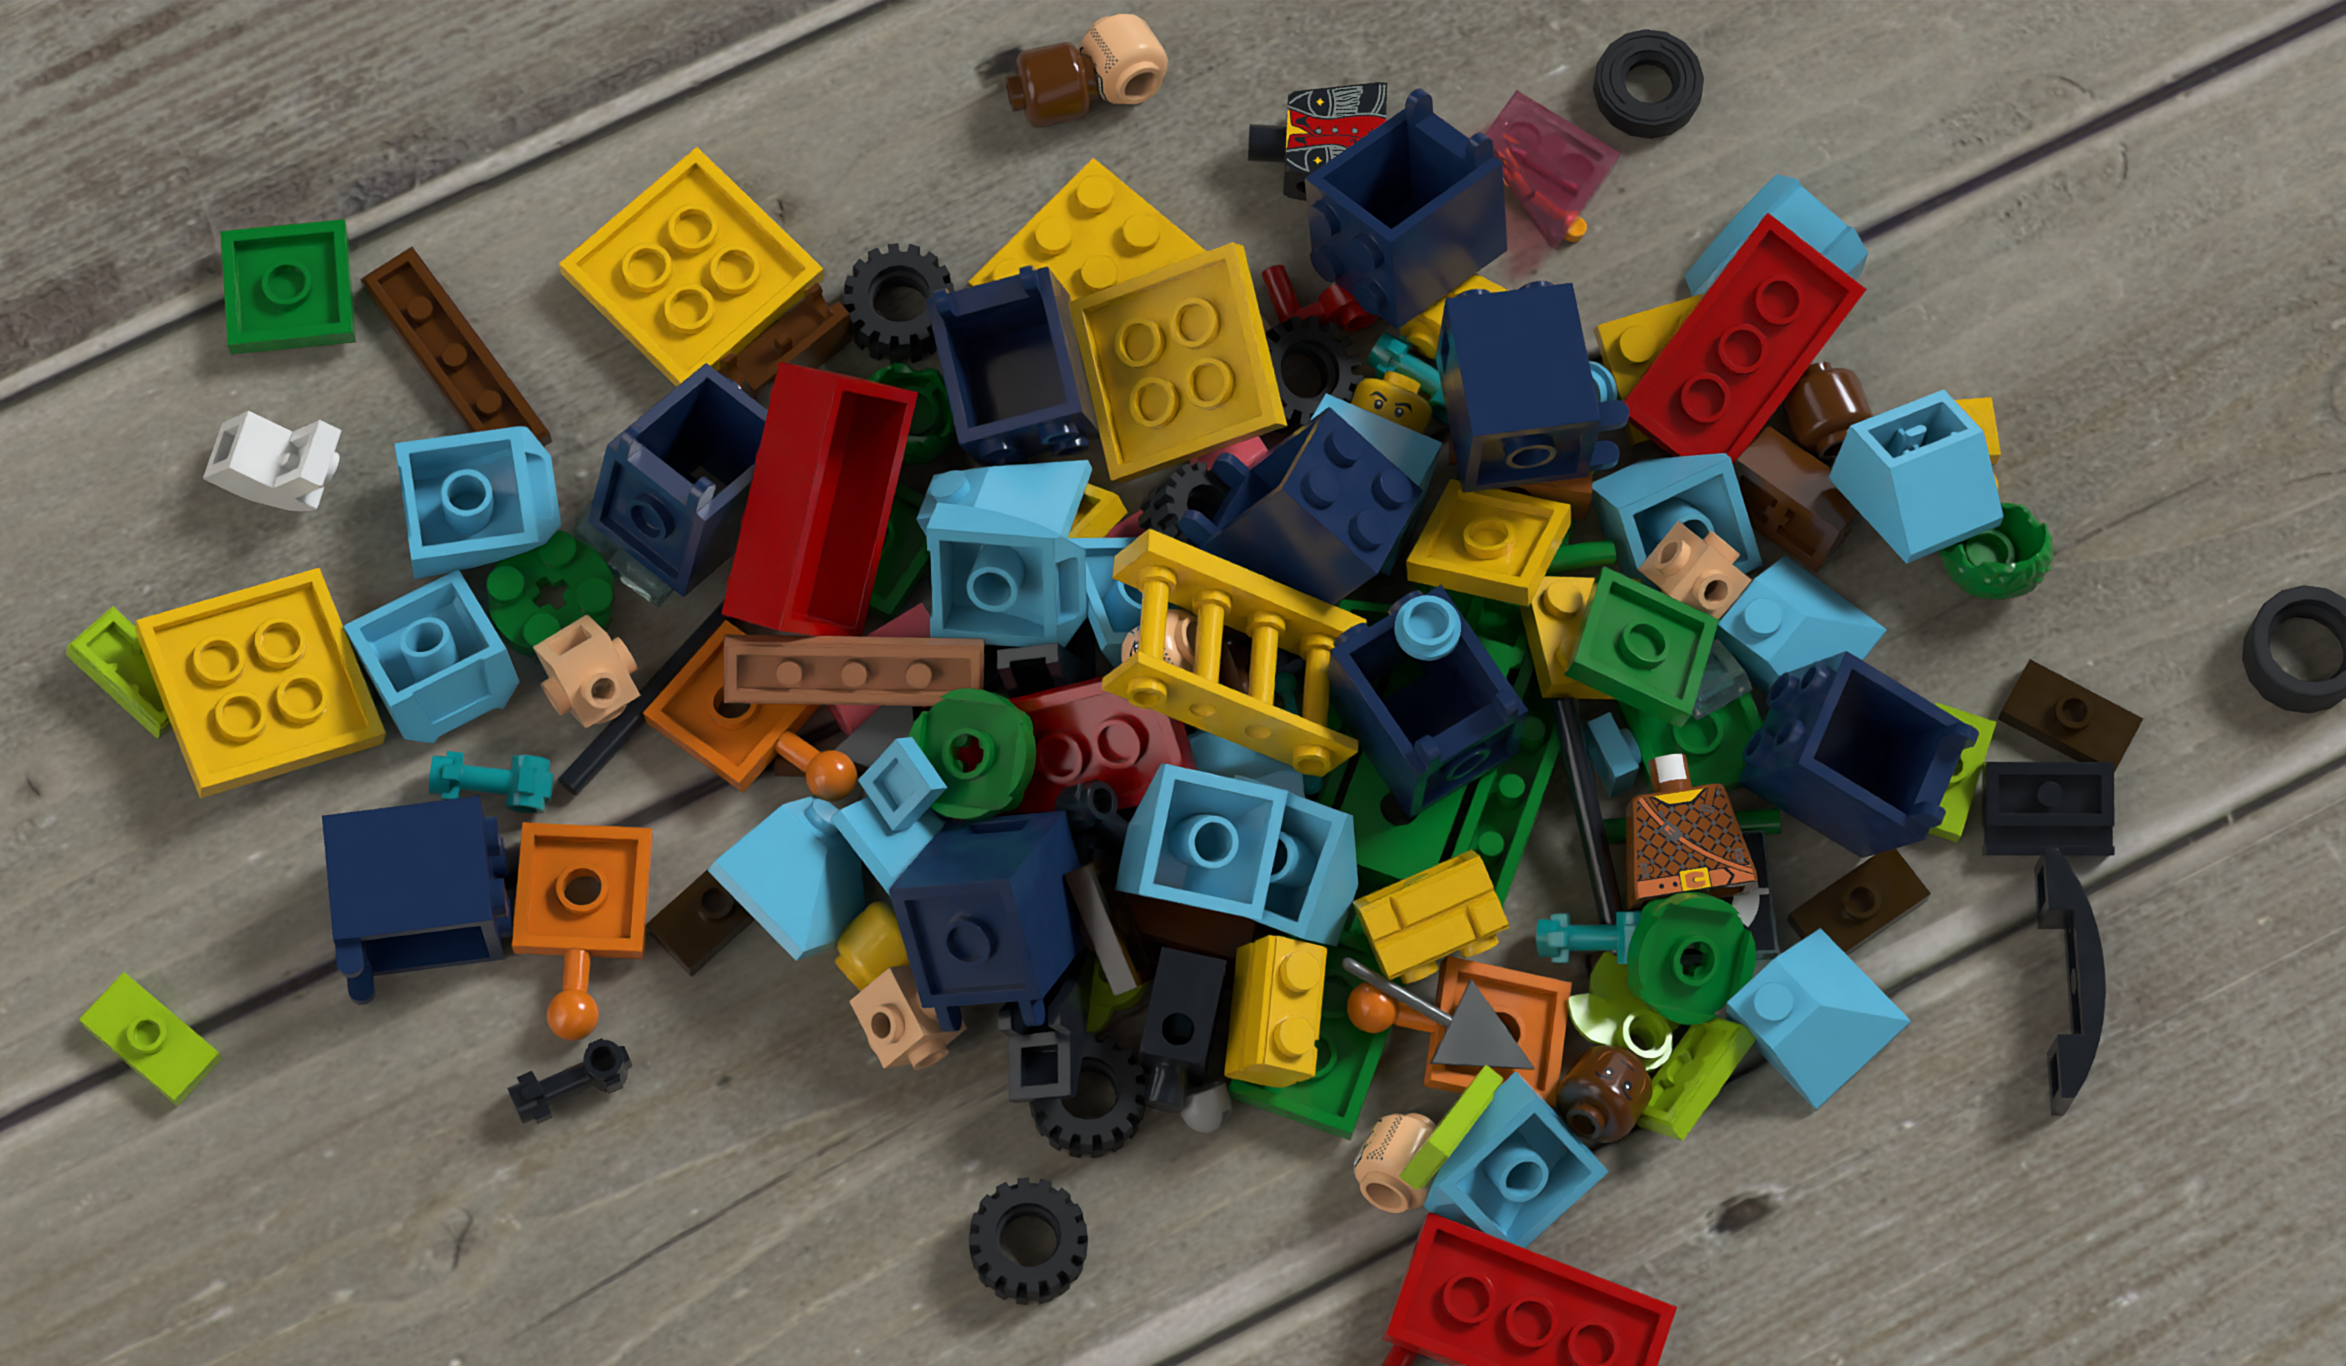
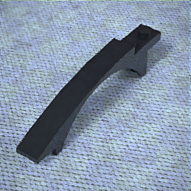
(1049, 1056)

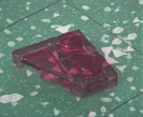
(1549, 164)

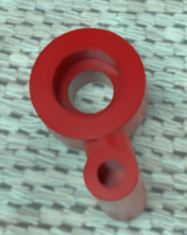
(1333, 304)

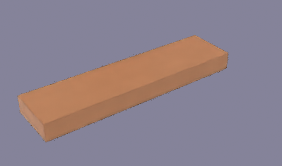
(849, 669)

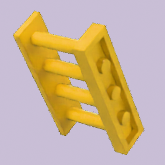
(1251, 604)

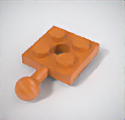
(742, 745)
(605, 928)
(1526, 1002)

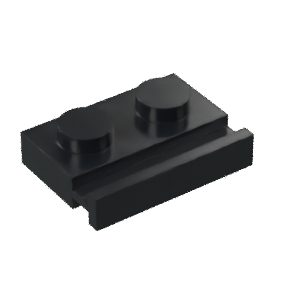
(2048, 807)

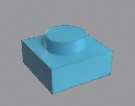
(1612, 754)
(902, 783)

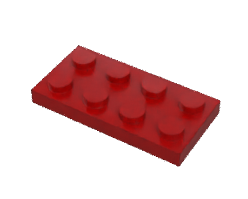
(1742, 345)
(1092, 736)
(1503, 1305)

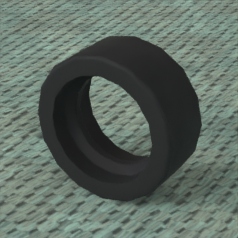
(2264, 672)

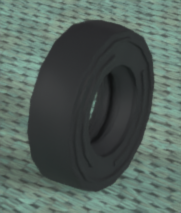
(1653, 49)

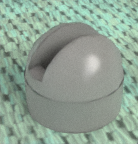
(1207, 1106)

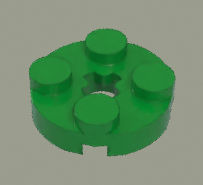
(560, 562)
(1007, 744)
(1656, 951)

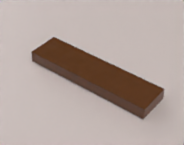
(448, 347)

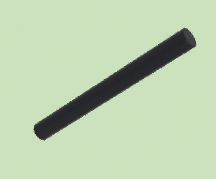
(631, 719)
(1587, 810)

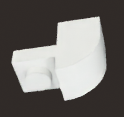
(274, 463)

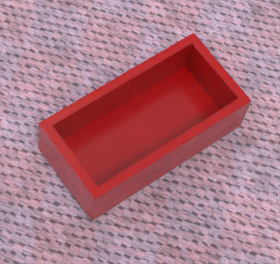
(819, 502)

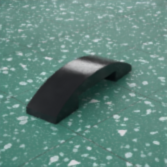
(2065, 906)

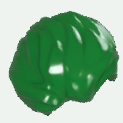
(932, 421)
(2004, 559)

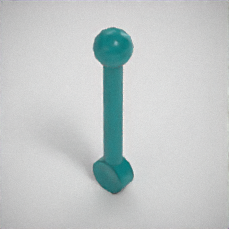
(1285, 686)

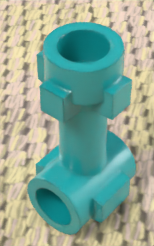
(1395, 356)
(525, 783)
(1558, 937)

